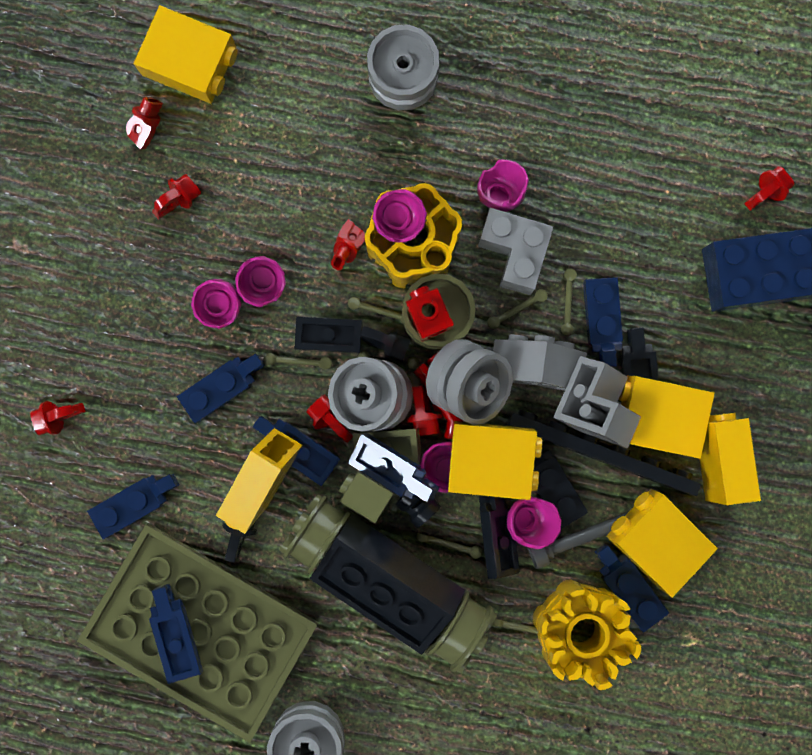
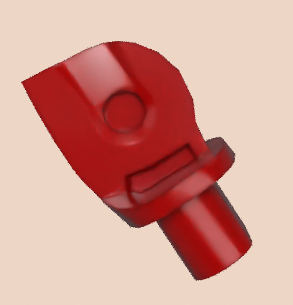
(144, 122)
(773, 185)
(181, 193)
(347, 244)
(324, 417)
(51, 418)
(424, 419)

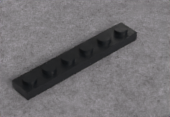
(615, 456)

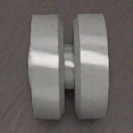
(403, 67)
(469, 381)
(370, 394)
(310, 724)

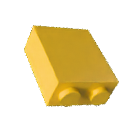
(186, 54)
(671, 415)
(494, 460)
(729, 461)
(258, 480)
(661, 541)

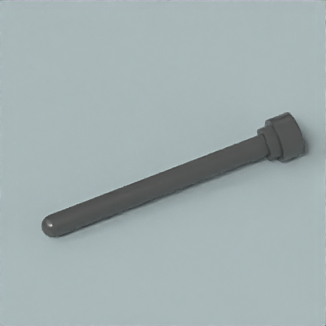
(542, 556)

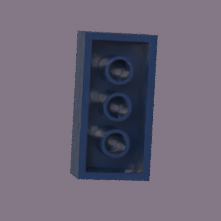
(759, 270)

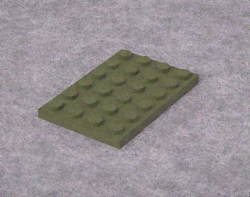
(239, 630)

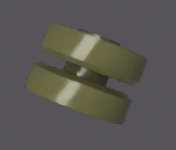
(458, 303)

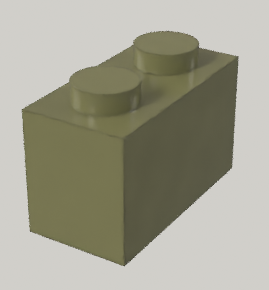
(365, 495)

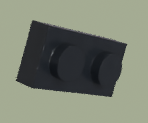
(328, 335)

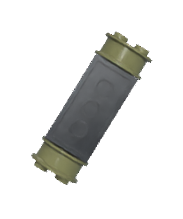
(389, 584)

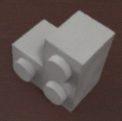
(523, 243)
(539, 361)
(592, 403)

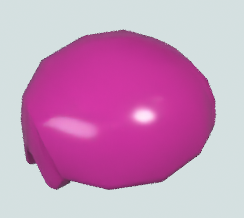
(503, 185)
(399, 215)
(260, 281)
(216, 303)
(437, 464)
(534, 522)

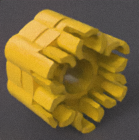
(410, 263)
(603, 651)

